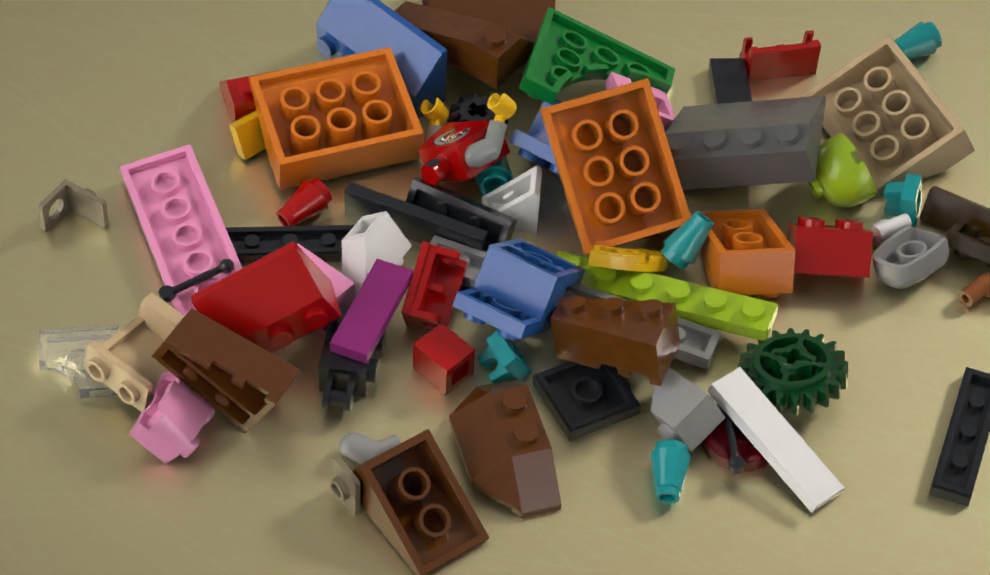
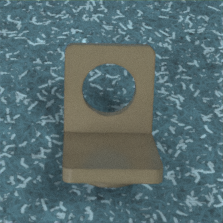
(73, 198)
(345, 485)

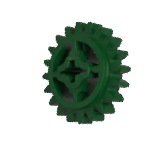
(796, 370)

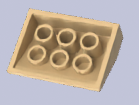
(891, 116)

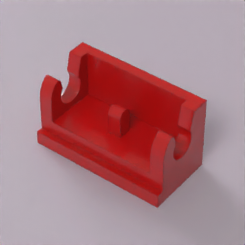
(782, 59)
(433, 287)

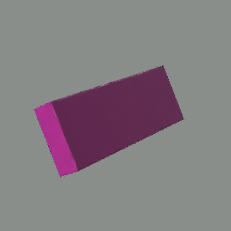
(371, 311)

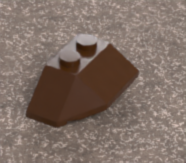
(507, 448)

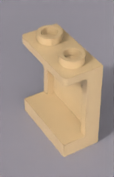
(126, 358)

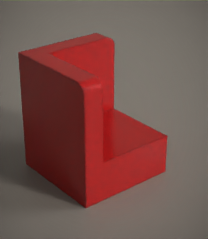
(443, 359)

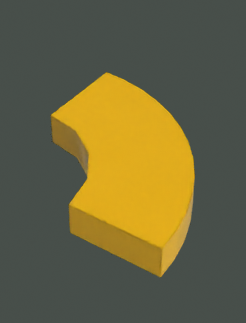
(628, 259)

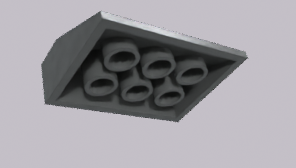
(747, 142)

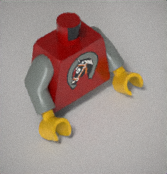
(463, 148)

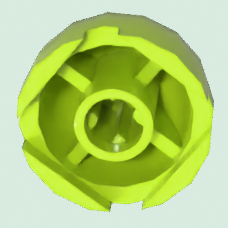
(841, 175)

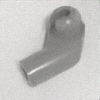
(362, 448)

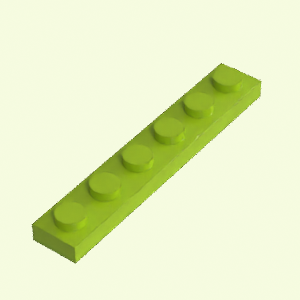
(694, 302)

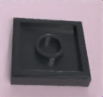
(585, 397)

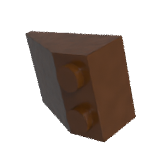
(419, 504)

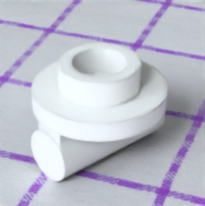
(887, 227)

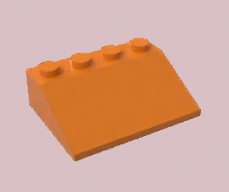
(336, 117)
(616, 166)

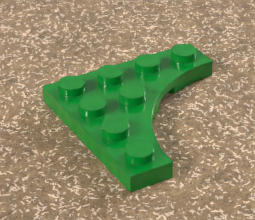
(574, 53)

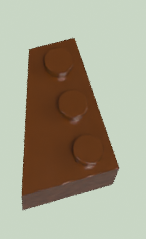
(617, 333)
(225, 368)

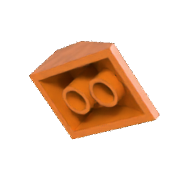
(748, 254)

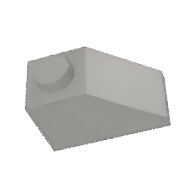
(684, 410)

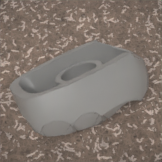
(909, 257)

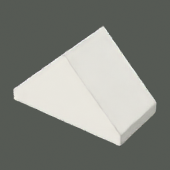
(519, 199)

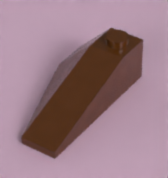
(472, 44)

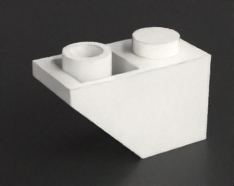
(372, 239)

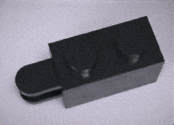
(344, 377)

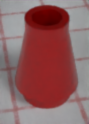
(306, 202)

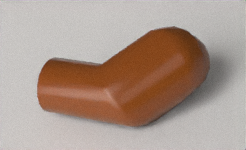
(975, 290)

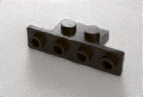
(963, 220)

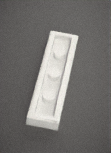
(775, 439)

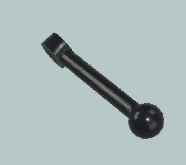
(168, 293)
(736, 463)

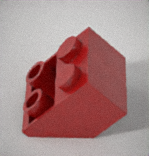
(829, 248)

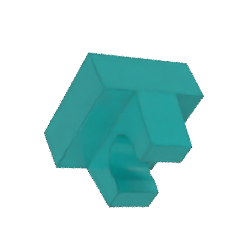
(904, 197)
(508, 359)

